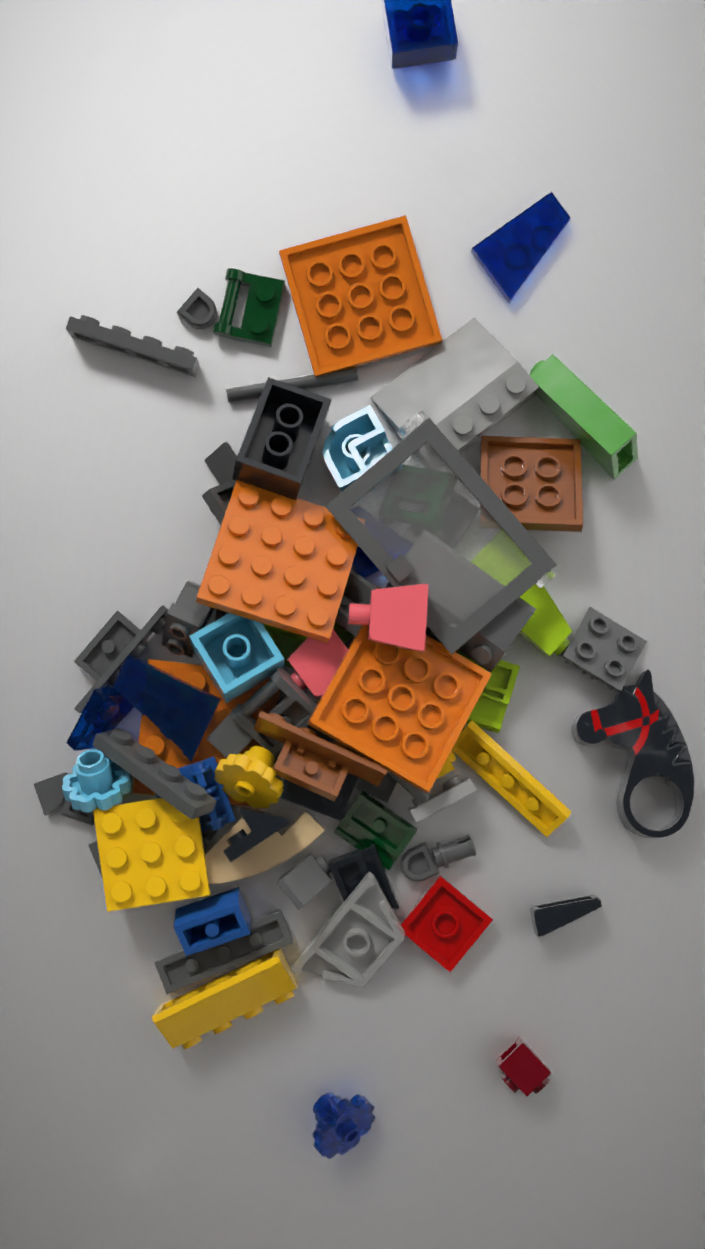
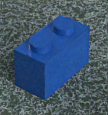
(212, 921)

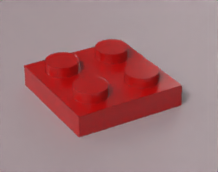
(445, 923)

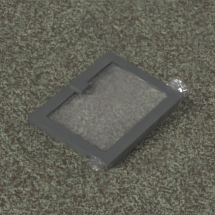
(439, 524)

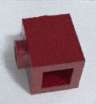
(523, 1068)

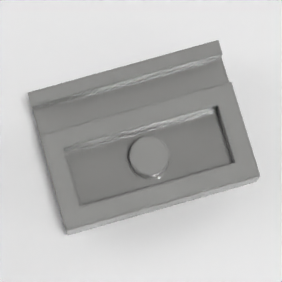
(453, 791)

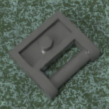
(294, 708)

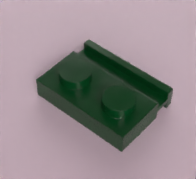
(373, 823)

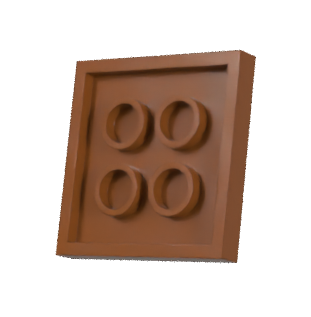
(536, 479)

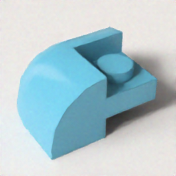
(355, 446)

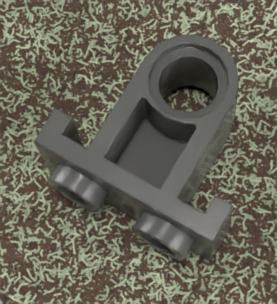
(184, 619)

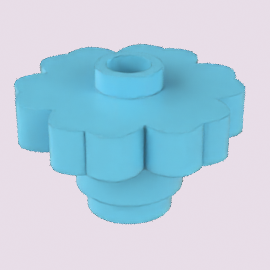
(96, 782)

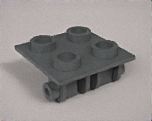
(604, 649)

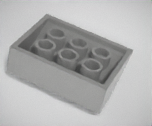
(460, 385)

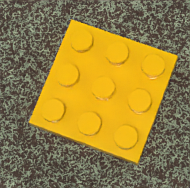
(150, 854)

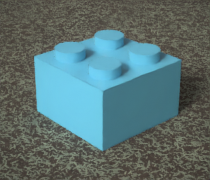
(236, 654)

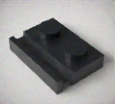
(352, 868)

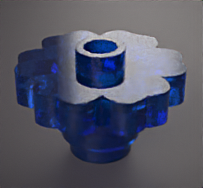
(340, 1123)

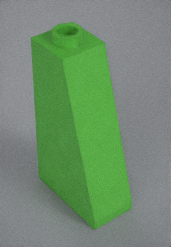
(586, 416)

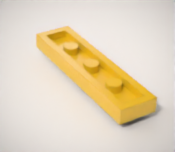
(510, 779)

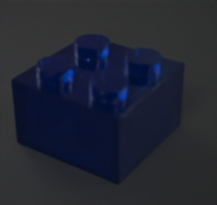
(419, 31)

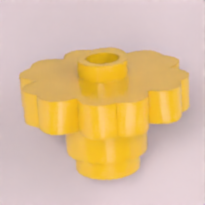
(250, 777)

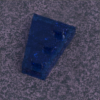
(520, 244)
(169, 702)

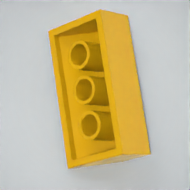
(226, 998)

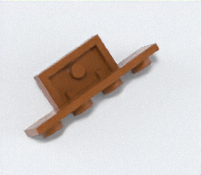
(314, 761)

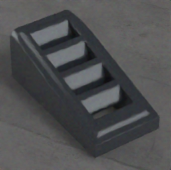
(557, 914)

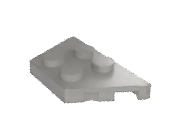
(355, 938)

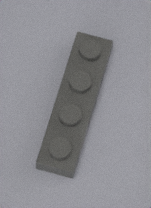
(119, 340)
(154, 773)
(266, 936)

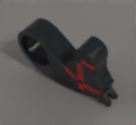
(654, 744)

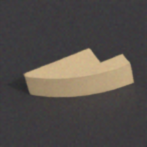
(263, 856)

